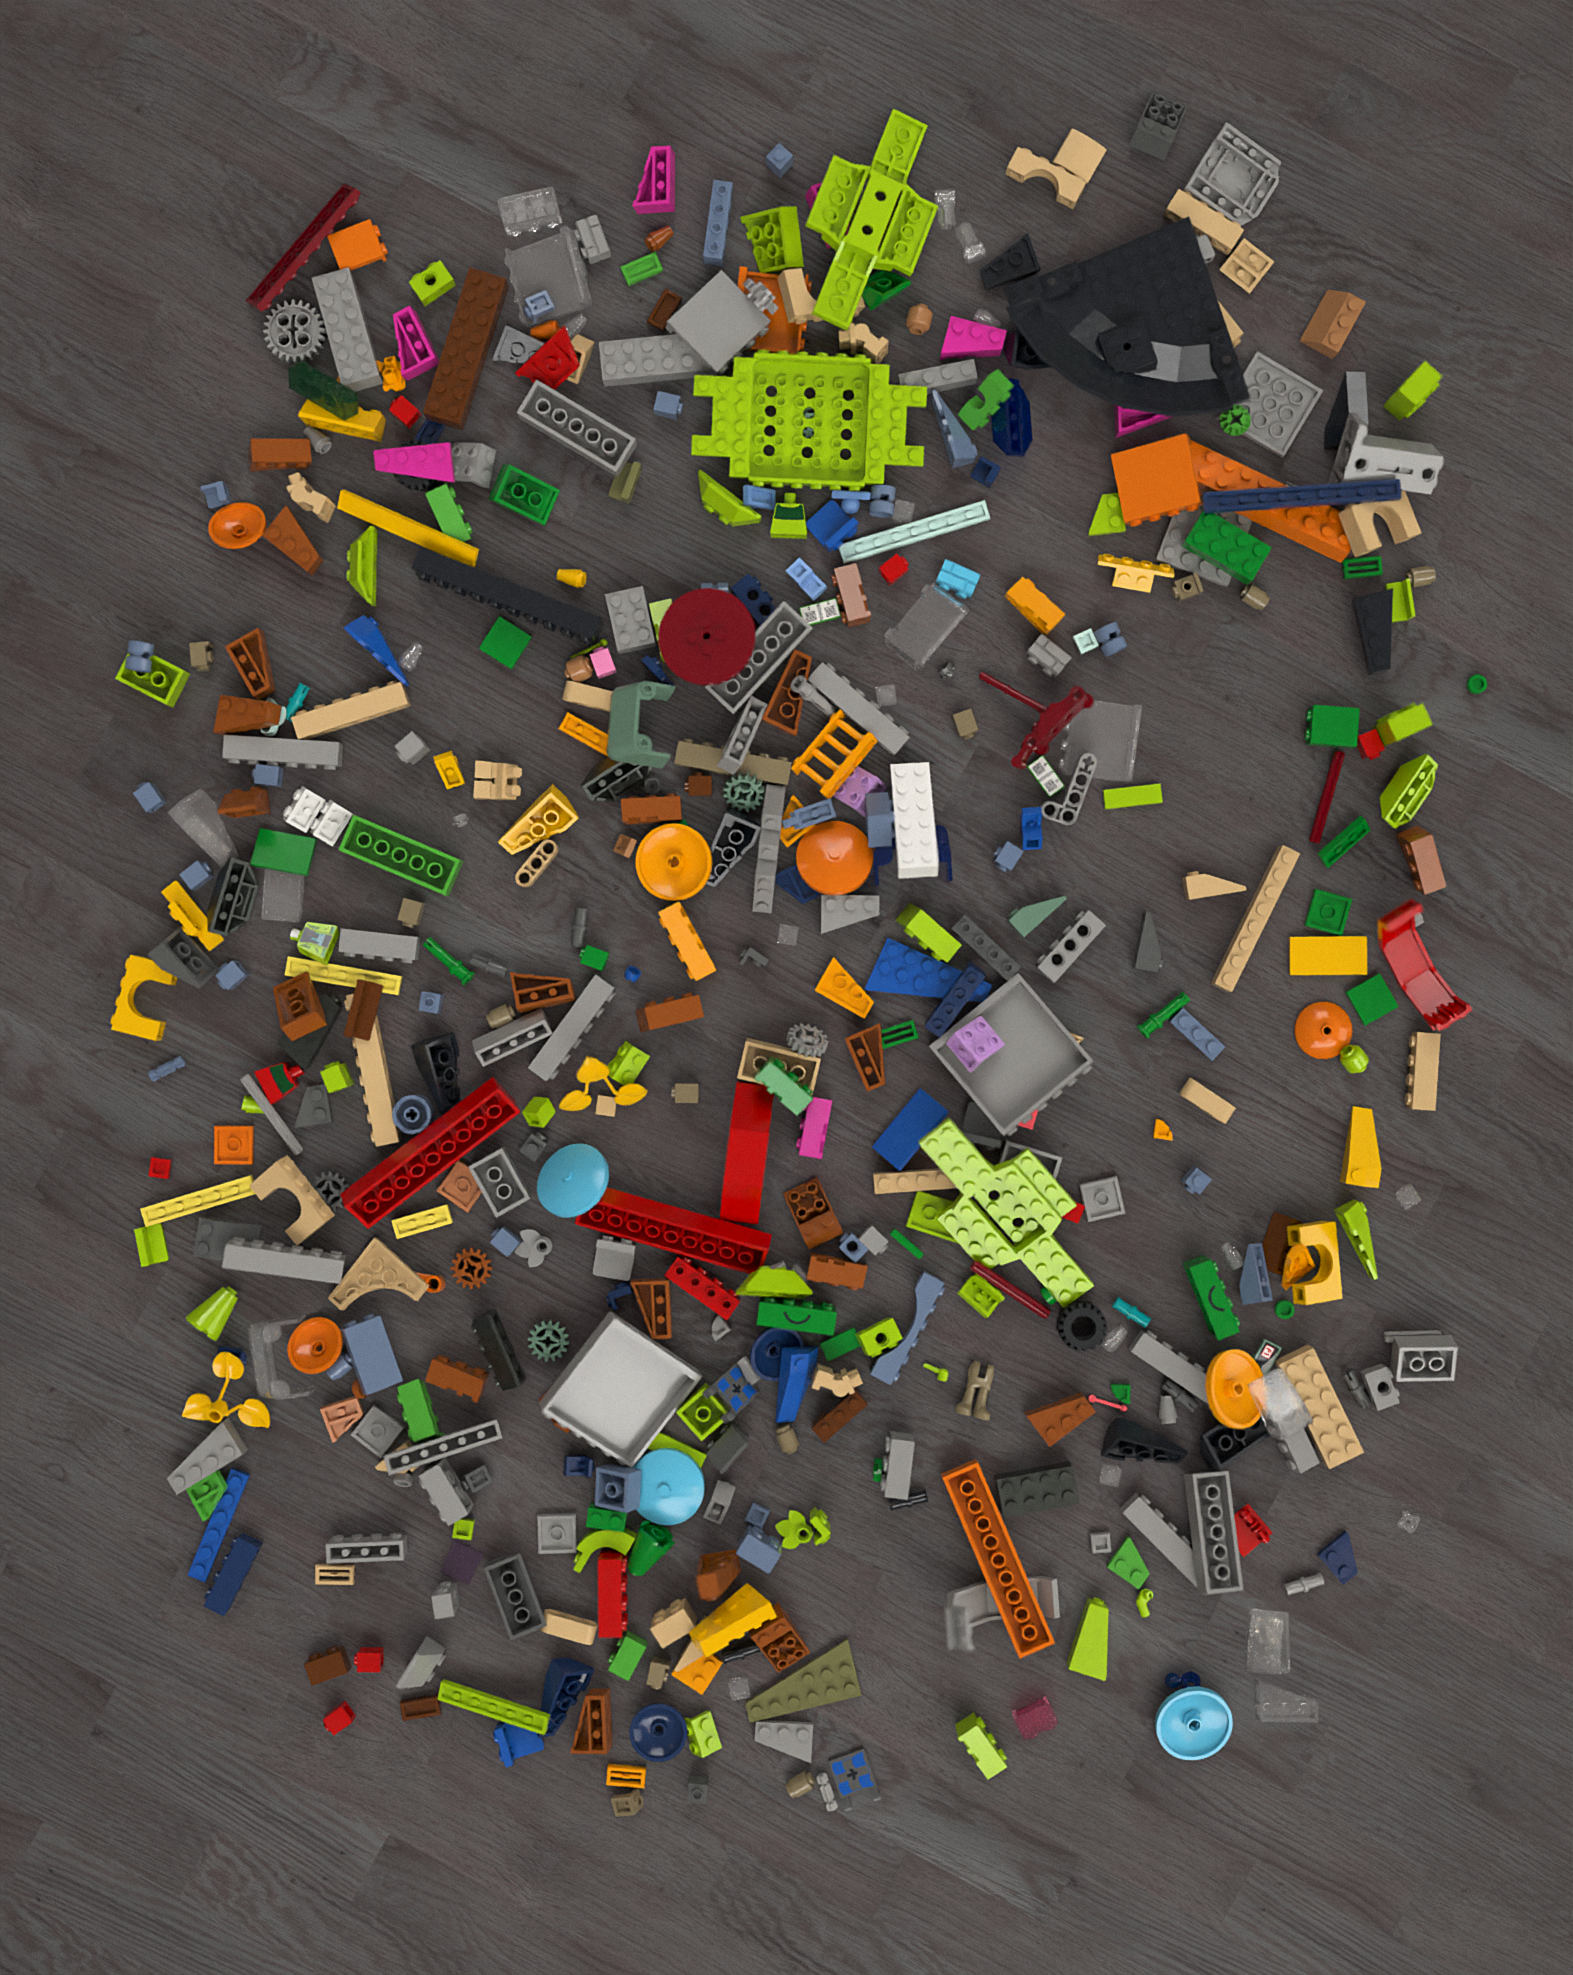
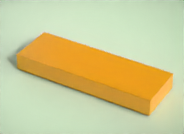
(585, 733)

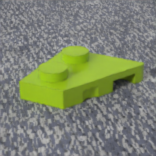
(1108, 516)

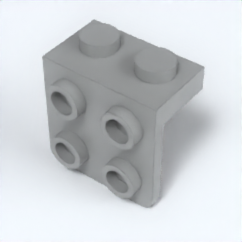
(473, 463)
(614, 1258)

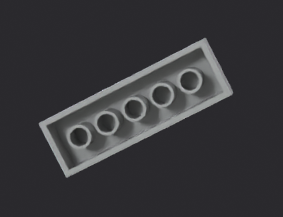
(347, 330)
(649, 360)
(577, 428)
(773, 644)
(284, 1261)
(1213, 1532)

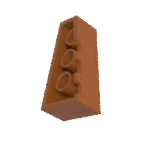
(784, 704)

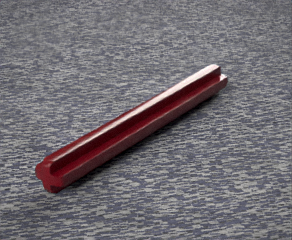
(1326, 798)
(1010, 1289)

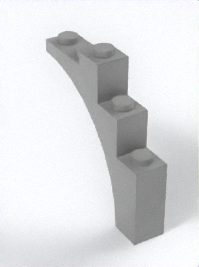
(768, 848)

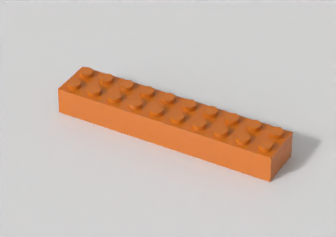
(1311, 526)
(997, 1558)

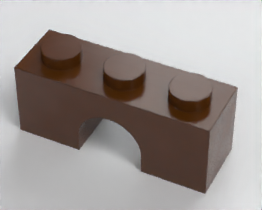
(841, 1414)

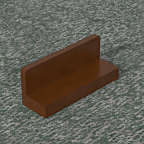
(363, 1010)
(1276, 1242)

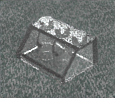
(530, 211)

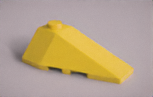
(544, 818)
(1361, 1154)

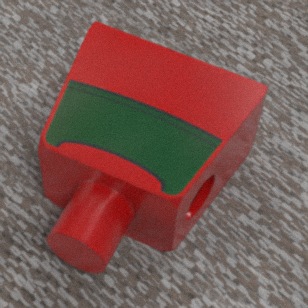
(279, 1080)

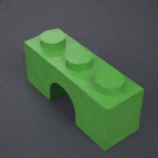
(995, 390)

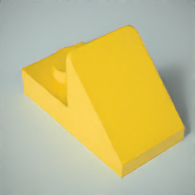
(449, 769)

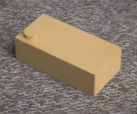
(758, 1052)

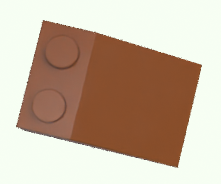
(245, 803)
(298, 1006)

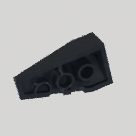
(733, 839)
(438, 1065)
(1225, 1444)

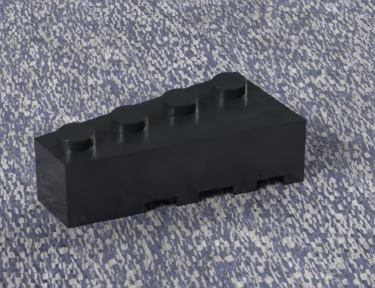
(1374, 624)

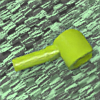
(942, 1373)

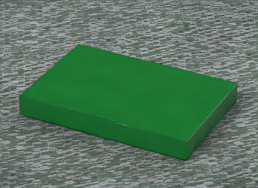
(283, 852)

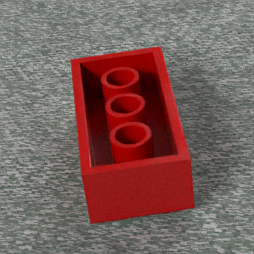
(611, 1594)

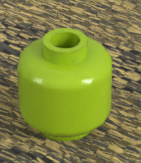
(1353, 1059)

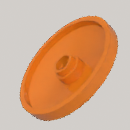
(834, 858)

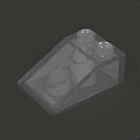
(1279, 1404)
(1267, 1642)

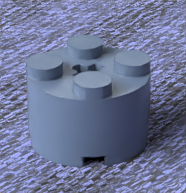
(407, 1104)

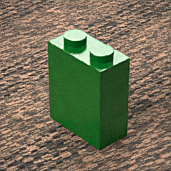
(1332, 726)

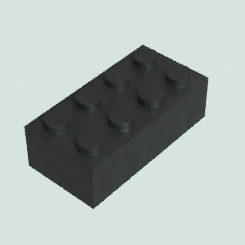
(1036, 1489)

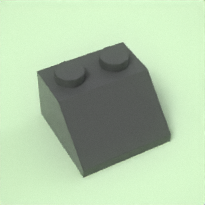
(727, 1446)

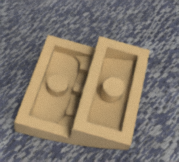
(1079, 155)
(1246, 265)

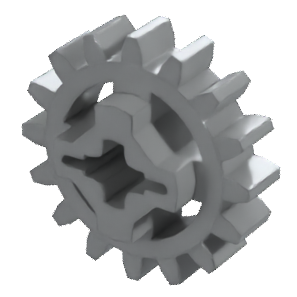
(760, 296)
(807, 1040)

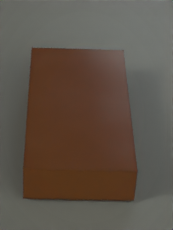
(664, 310)
(420, 1707)

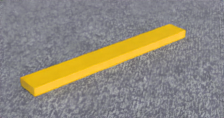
(407, 528)

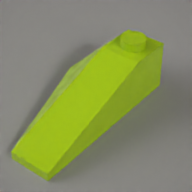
(1356, 1227)

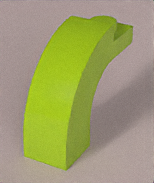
(602, 1538)

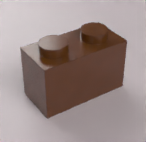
(327, 1665)

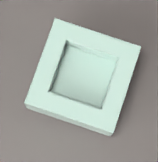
(1085, 641)

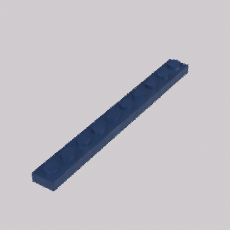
(1302, 496)

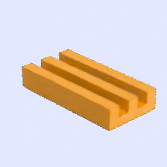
(626, 1768)

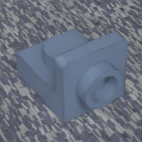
(538, 305)

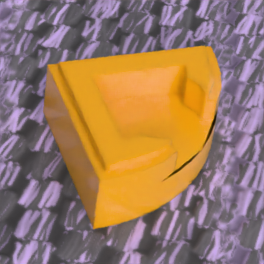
(1161, 1130)

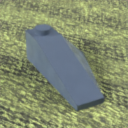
(955, 439)

